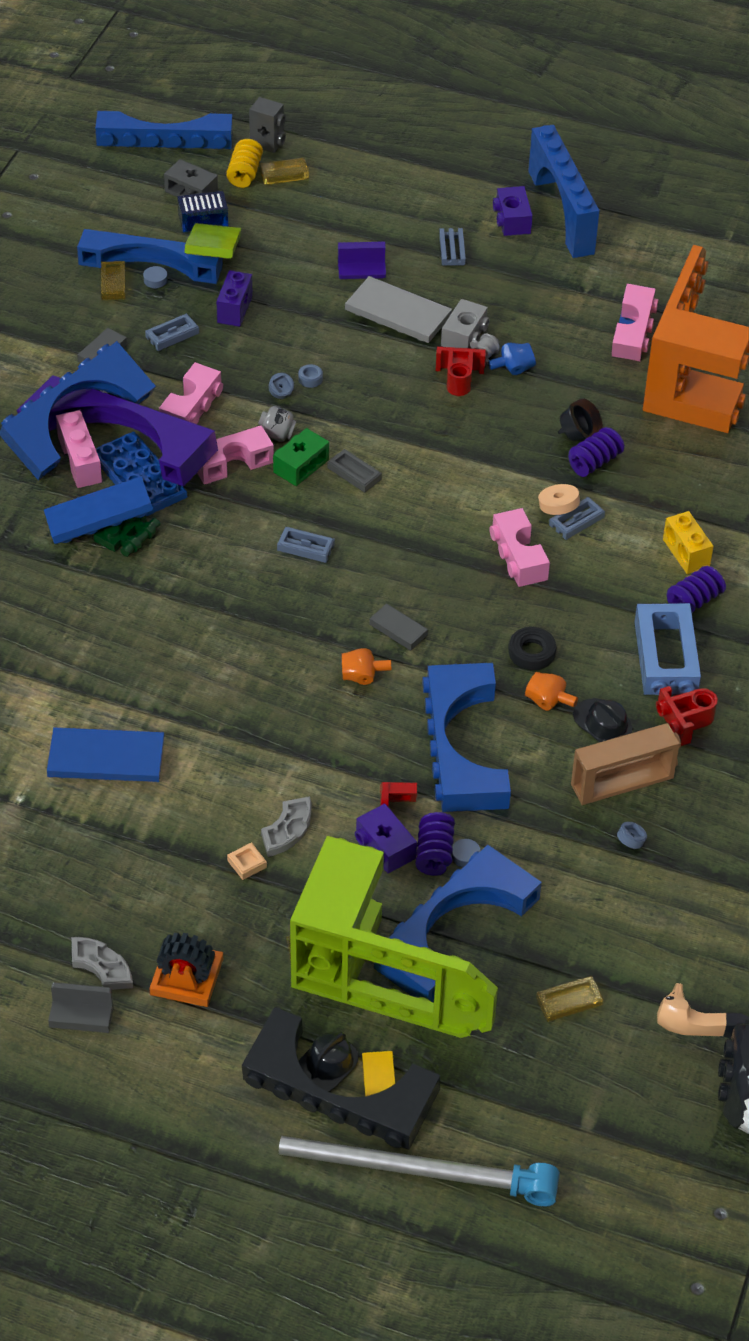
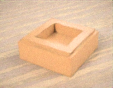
(247, 861)

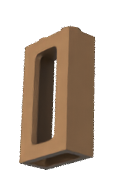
(625, 763)

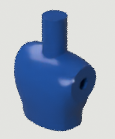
(515, 357)

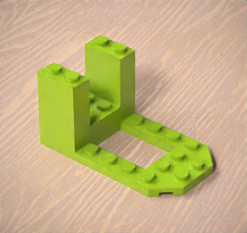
(337, 932)

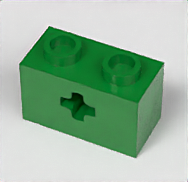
(301, 457)

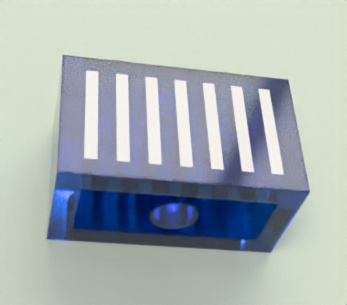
(202, 209)

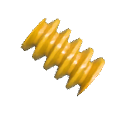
(244, 163)

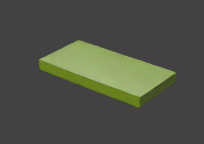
(212, 240)

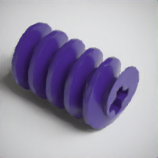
(595, 451)
(697, 588)
(435, 843)

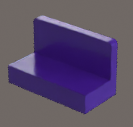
(361, 260)

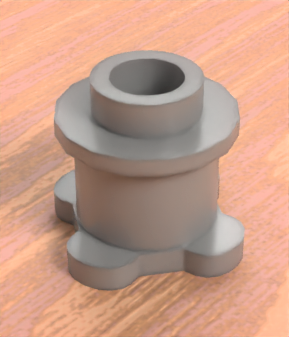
(489, 343)

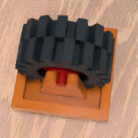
(186, 970)

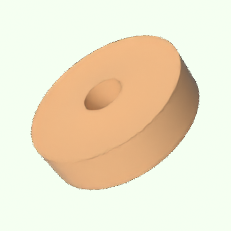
(559, 499)

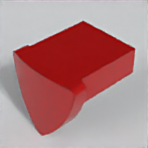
(397, 792)

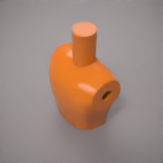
(361, 666)
(548, 690)

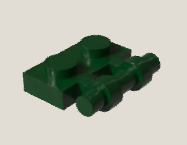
(121, 535)

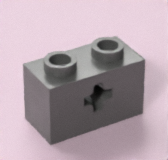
(267, 124)
(189, 179)

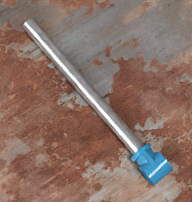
(537, 1183)

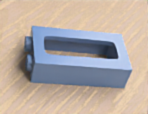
(653, 677)

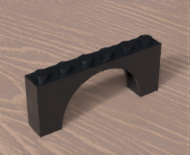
(390, 1114)

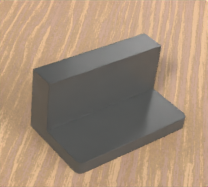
(81, 1007)

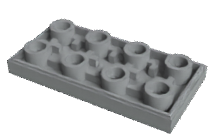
(398, 309)

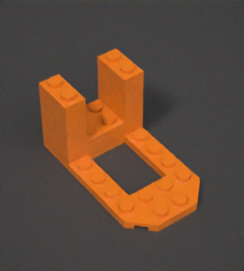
(699, 342)

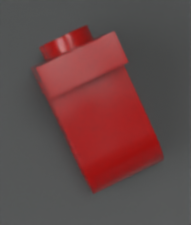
(459, 367)
(687, 711)

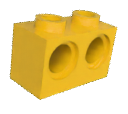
(687, 542)

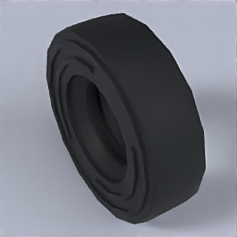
(532, 635)

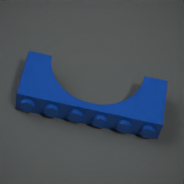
(552, 163)
(108, 371)
(461, 782)
(484, 880)

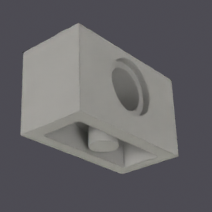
(464, 325)

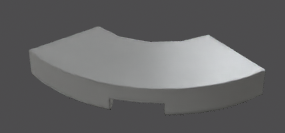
(289, 827)
(101, 961)

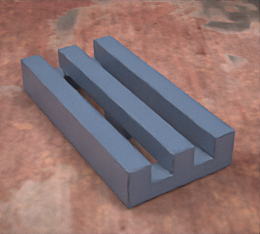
(451, 235)
(173, 332)
(580, 519)
(304, 547)

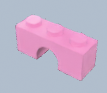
(631, 339)
(200, 388)
(250, 446)
(80, 448)
(512, 533)

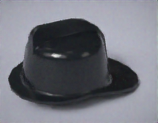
(580, 420)
(602, 719)
(329, 1060)

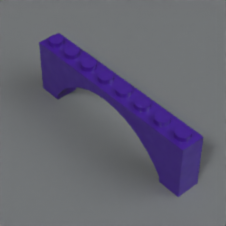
(182, 443)

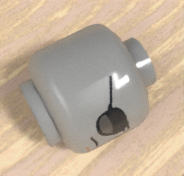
(277, 423)

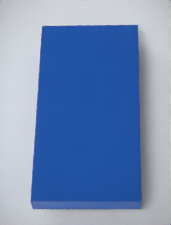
(131, 458)
(98, 510)
(105, 754)

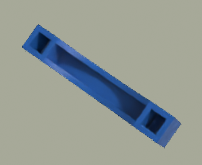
(209, 131)
(109, 247)

